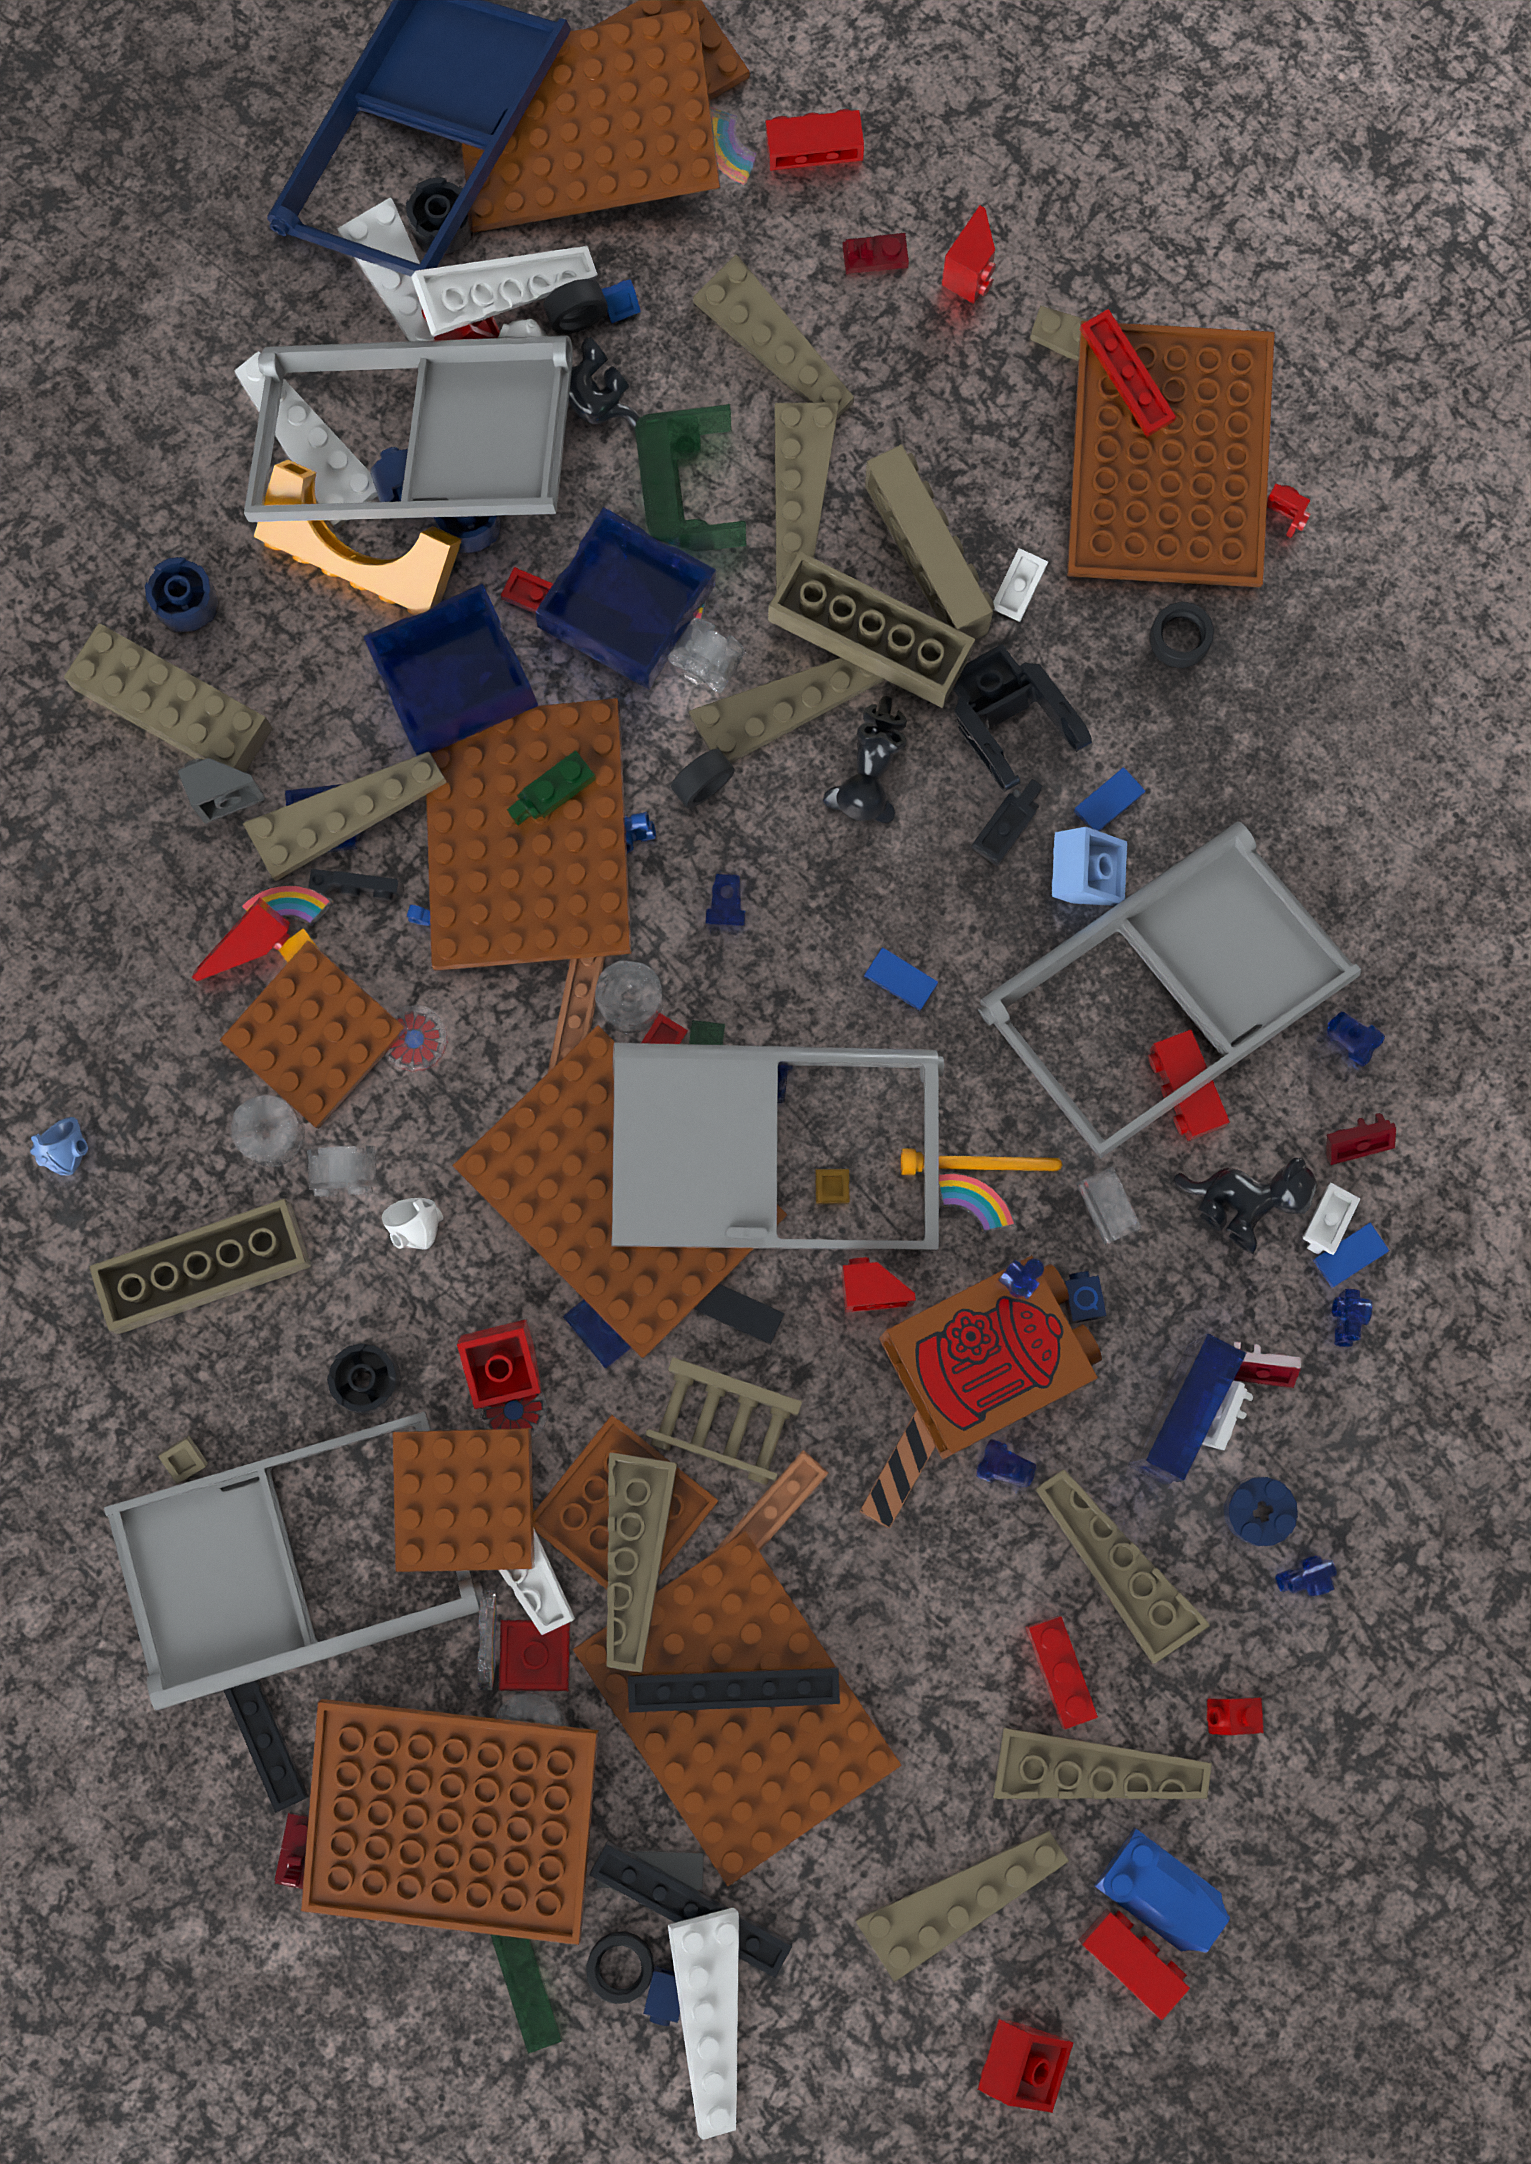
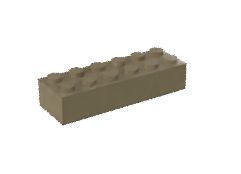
(927, 544)
(870, 629)
(167, 700)
(200, 1266)

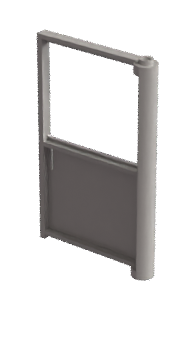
(479, 434)
(1223, 946)
(703, 1143)
(221, 1583)

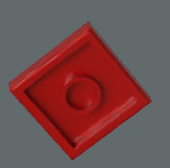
(533, 1659)

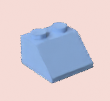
(1089, 867)

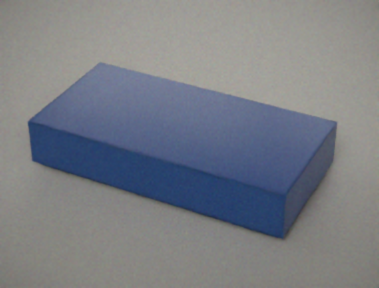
(1109, 800)
(901, 979)
(1351, 1255)

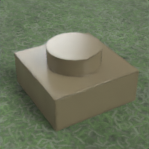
(182, 1459)

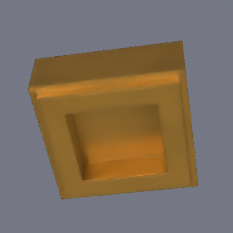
(832, 1186)

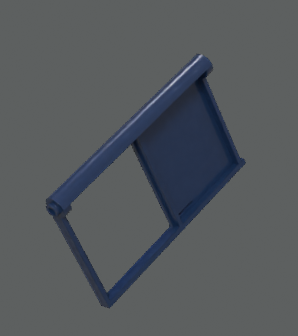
(443, 70)

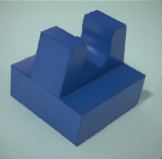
(621, 300)

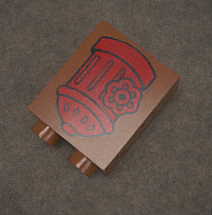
(989, 1358)

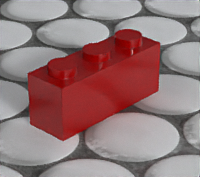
(814, 139)
(1178, 1062)
(1061, 1672)
(1135, 1962)

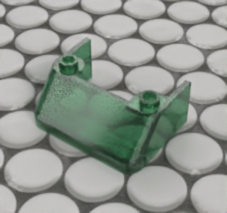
(662, 443)

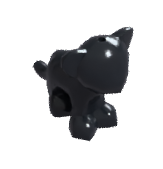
(586, 397)
(878, 740)
(1288, 1191)

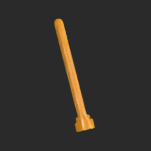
(914, 1162)

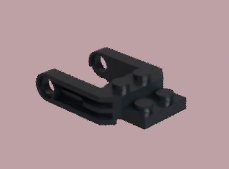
(999, 688)

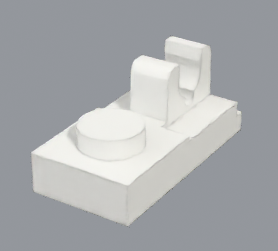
(1019, 585)
(1330, 1219)
(1225, 1419)

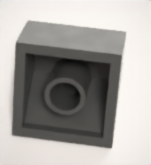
(218, 788)

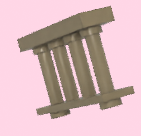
(717, 1386)

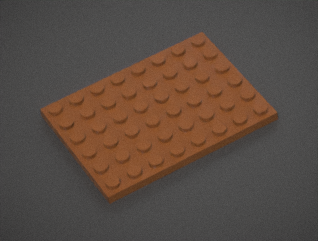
(608, 126)
(1193, 492)
(538, 886)
(553, 1183)
(742, 1774)
(449, 1821)

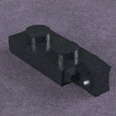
(1008, 823)
(353, 884)

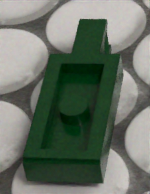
(552, 789)

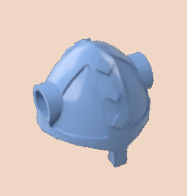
(60, 1147)

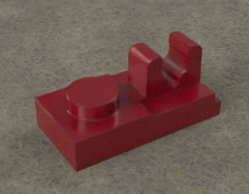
(875, 253)
(1361, 1140)
(1268, 1368)
(293, 1852)

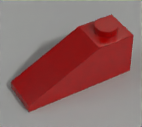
(248, 939)

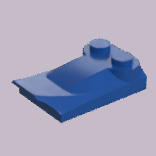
(1164, 1894)

